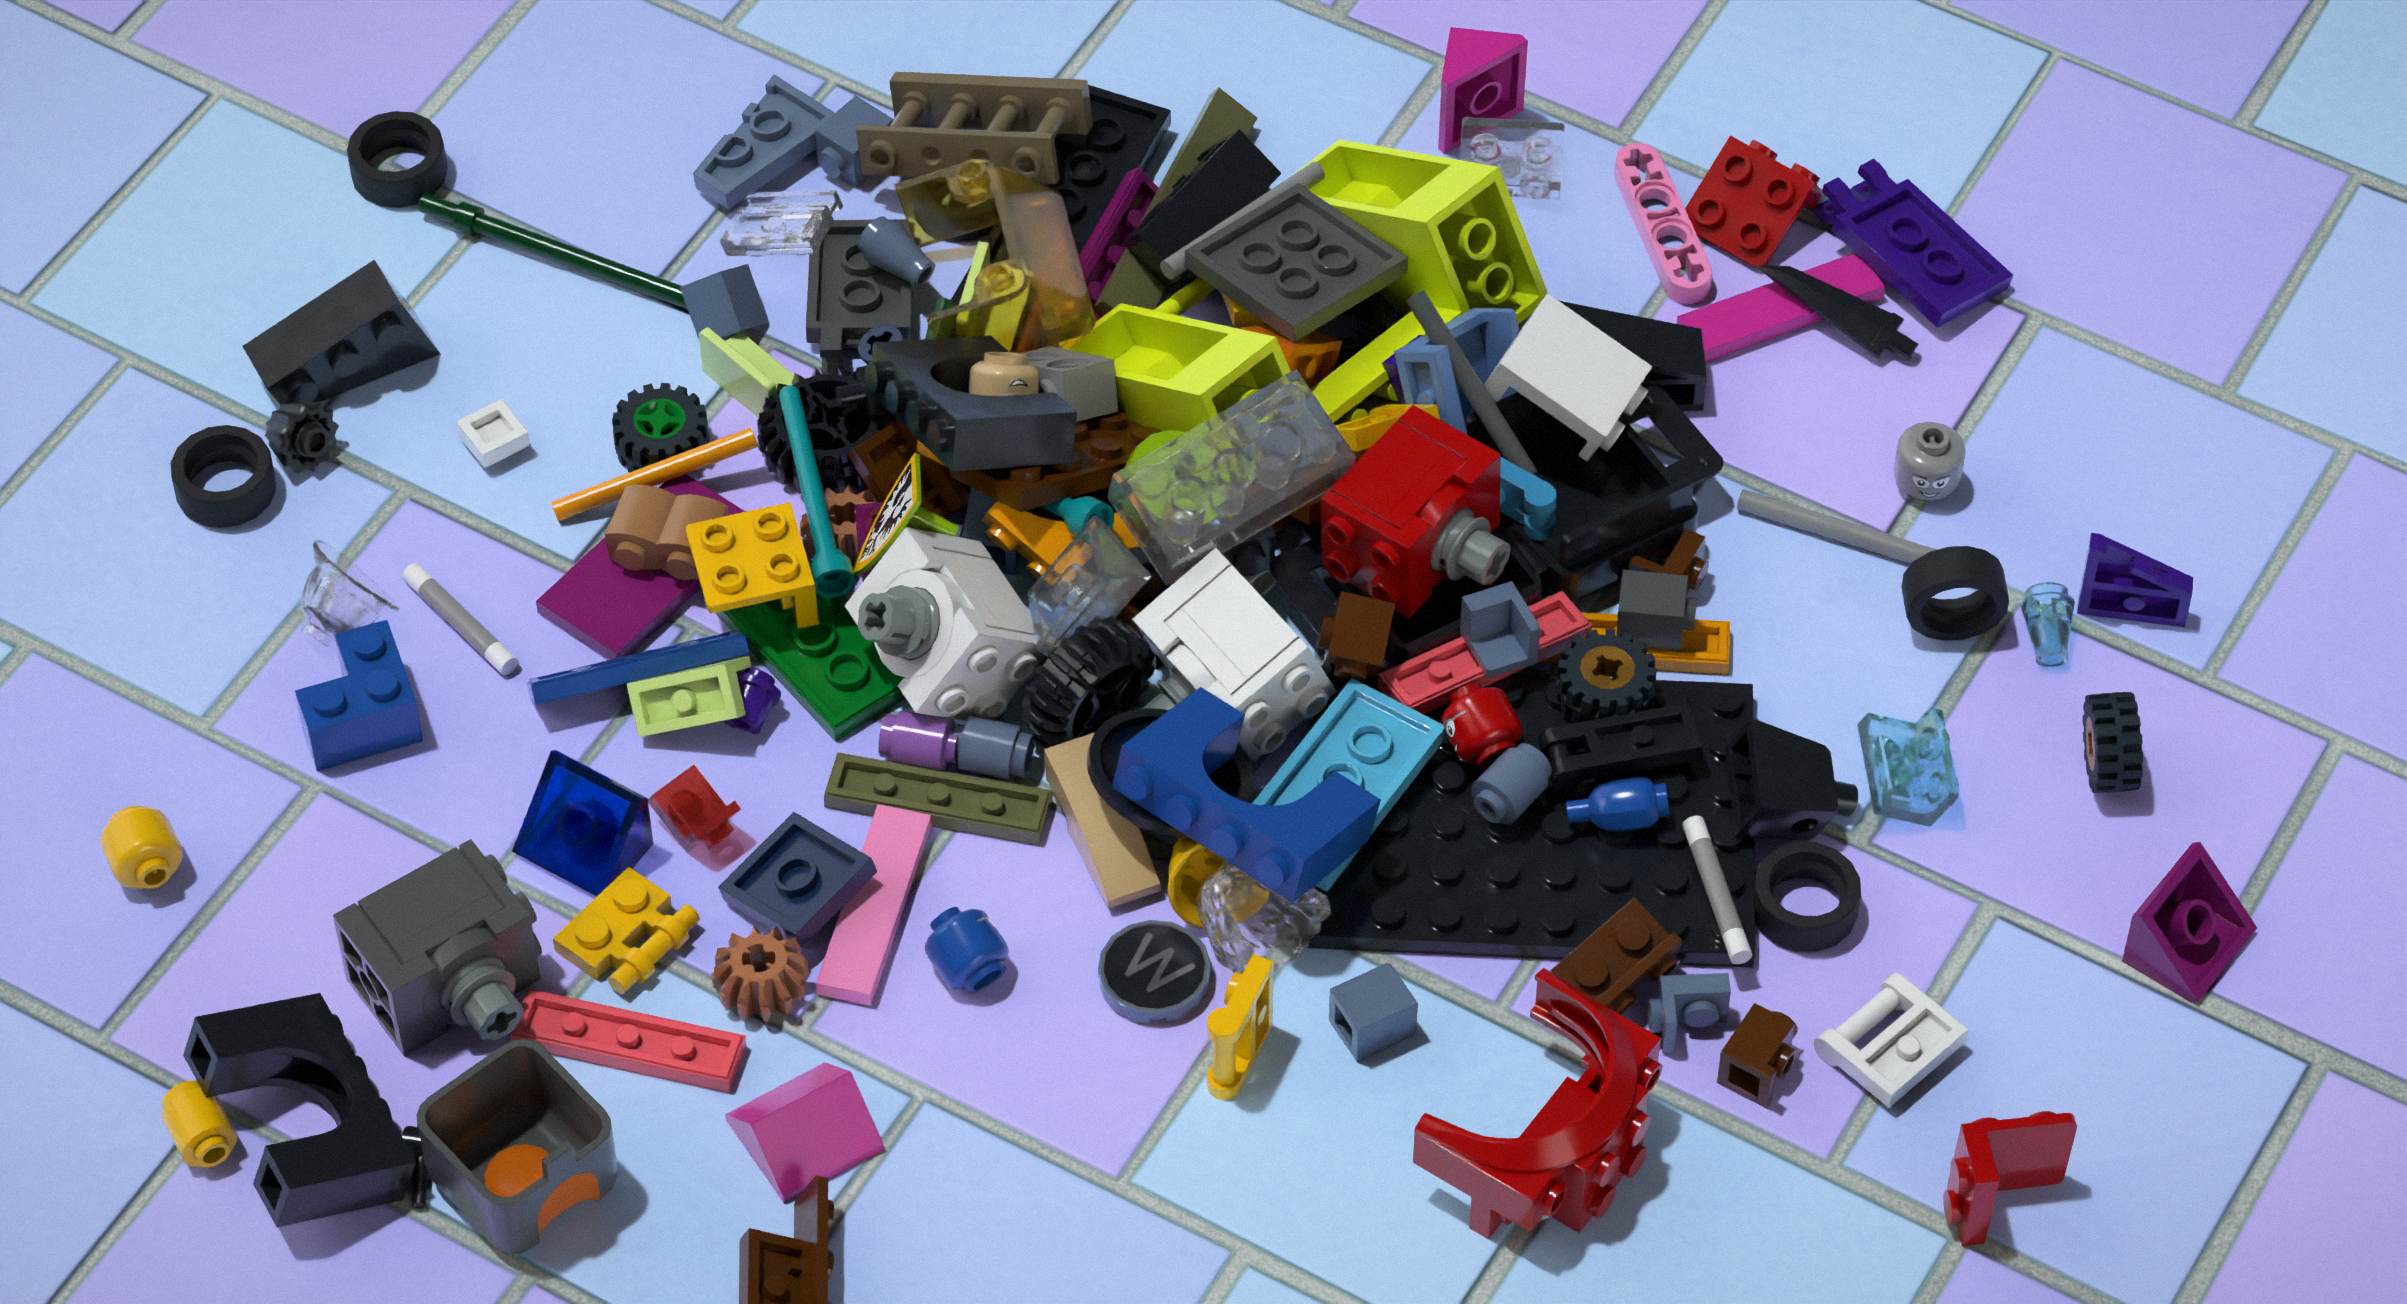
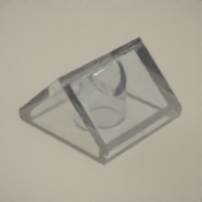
(1084, 583)

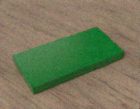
(822, 665)

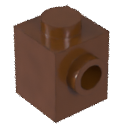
(1356, 636)

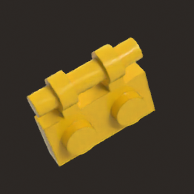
(615, 922)

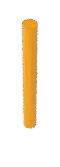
(655, 473)

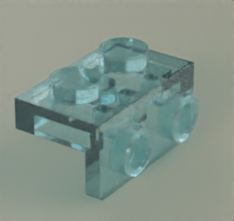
(1909, 766)

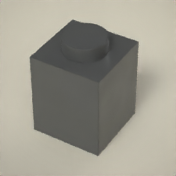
(1655, 609)

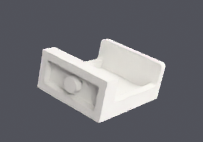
(1572, 374)

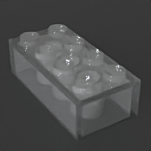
(1230, 476)

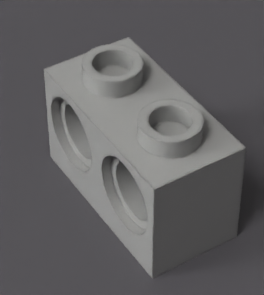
(1078, 378)

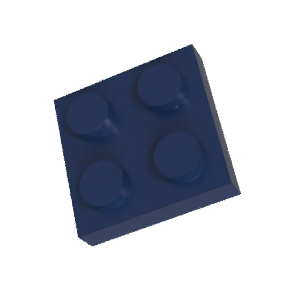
(797, 879)

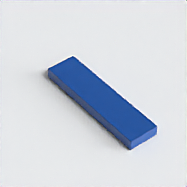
(637, 666)

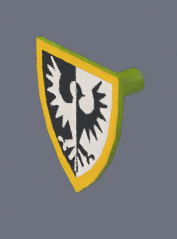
(900, 511)

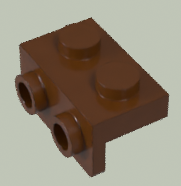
(885, 456)

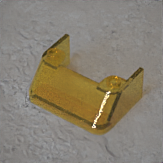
(1036, 294)

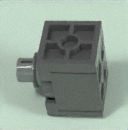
(442, 949)

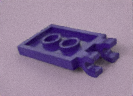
(1912, 244)

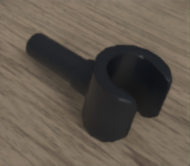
(420, 1176)

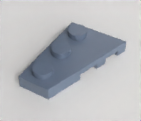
(766, 144)

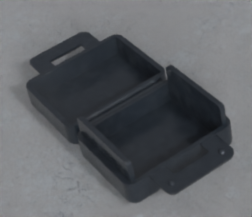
(1604, 511)

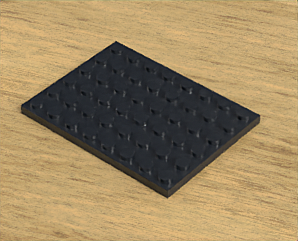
(1541, 886)

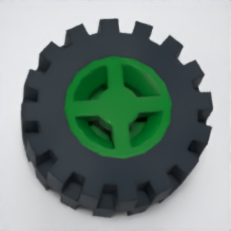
(648, 415)

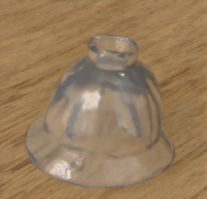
(339, 596)

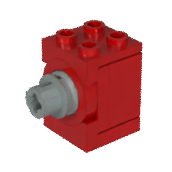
(1415, 514)

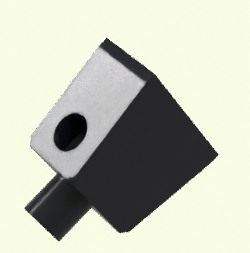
(1783, 784)

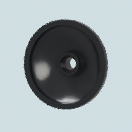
(1103, 758)

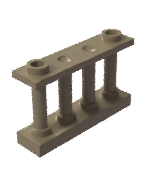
(978, 103)

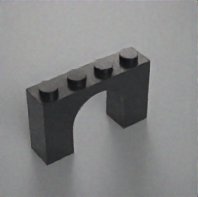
(929, 395)
(305, 1049)

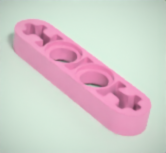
(1667, 222)

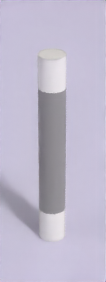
(460, 619)
(1717, 890)

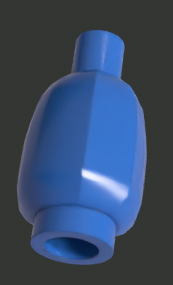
(1622, 805)

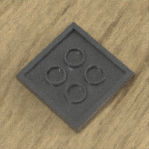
(1296, 262)

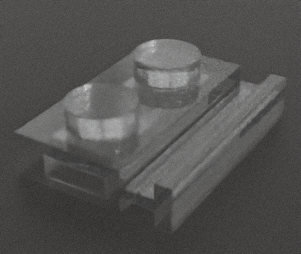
(781, 223)

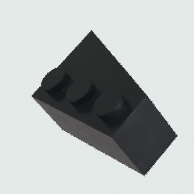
(1222, 183)
(341, 340)

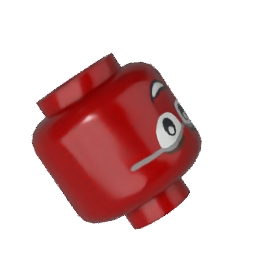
(1481, 724)

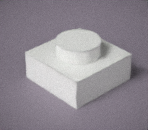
(493, 433)

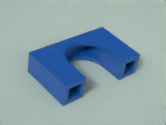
(1277, 845)

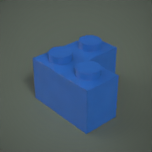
(367, 707)

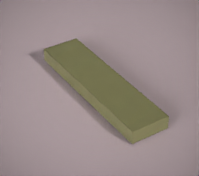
(950, 798)

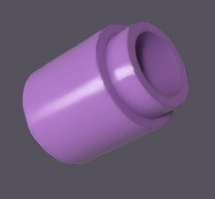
(918, 740)

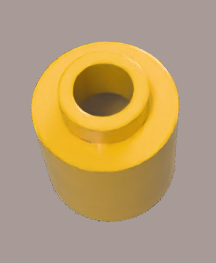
(197, 1125)

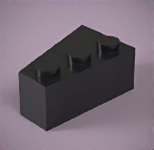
(1670, 349)

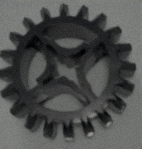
(830, 428)
(1087, 681)

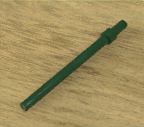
(472, 220)

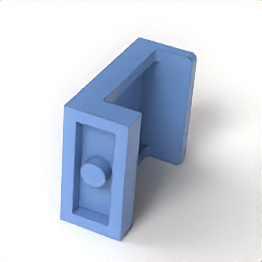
(1428, 370)

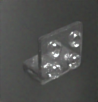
(1523, 150)

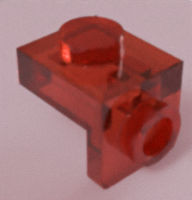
(694, 810)

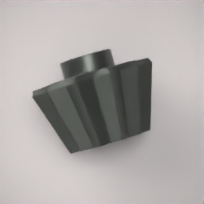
(301, 434)

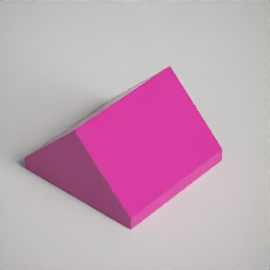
(1480, 80)
(807, 1129)

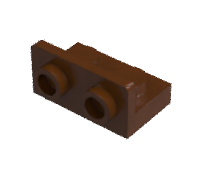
(1621, 957)

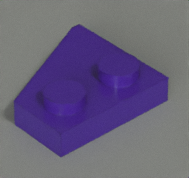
(2132, 585)

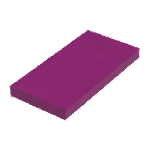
(618, 606)

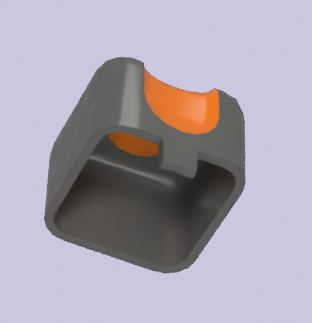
(517, 1144)

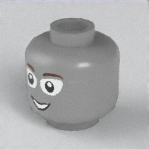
(1929, 460)

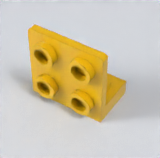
(754, 561)

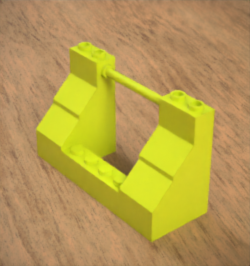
(1435, 210)

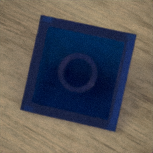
(584, 825)

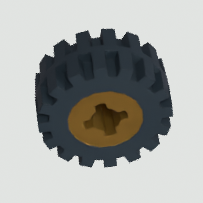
(1586, 671)
(2112, 742)

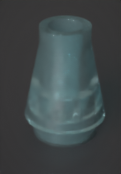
(2048, 619)

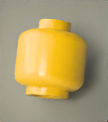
(141, 847)

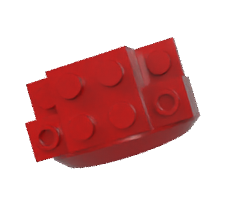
(1577, 1141)

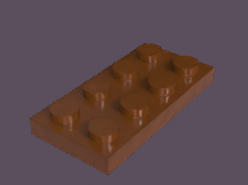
(1099, 451)

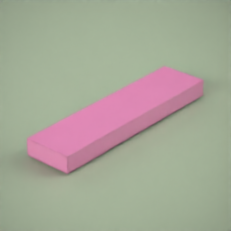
(873, 914)

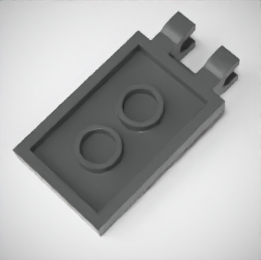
(851, 295)

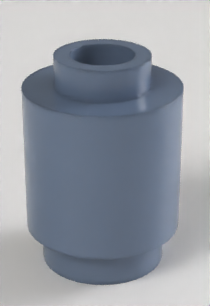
(994, 748)
(1511, 784)

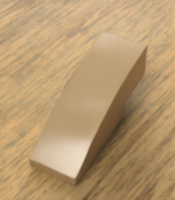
(1105, 840)

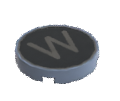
(1154, 971)

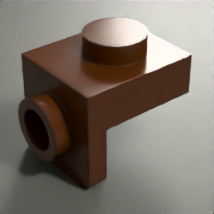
(1683, 560)

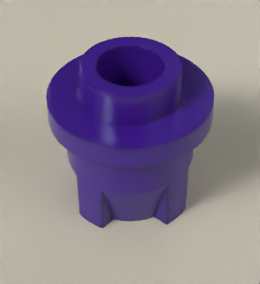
(758, 696)

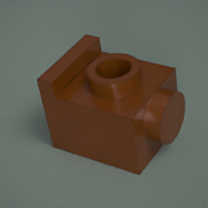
(1758, 1055)

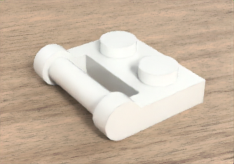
(1901, 1052)

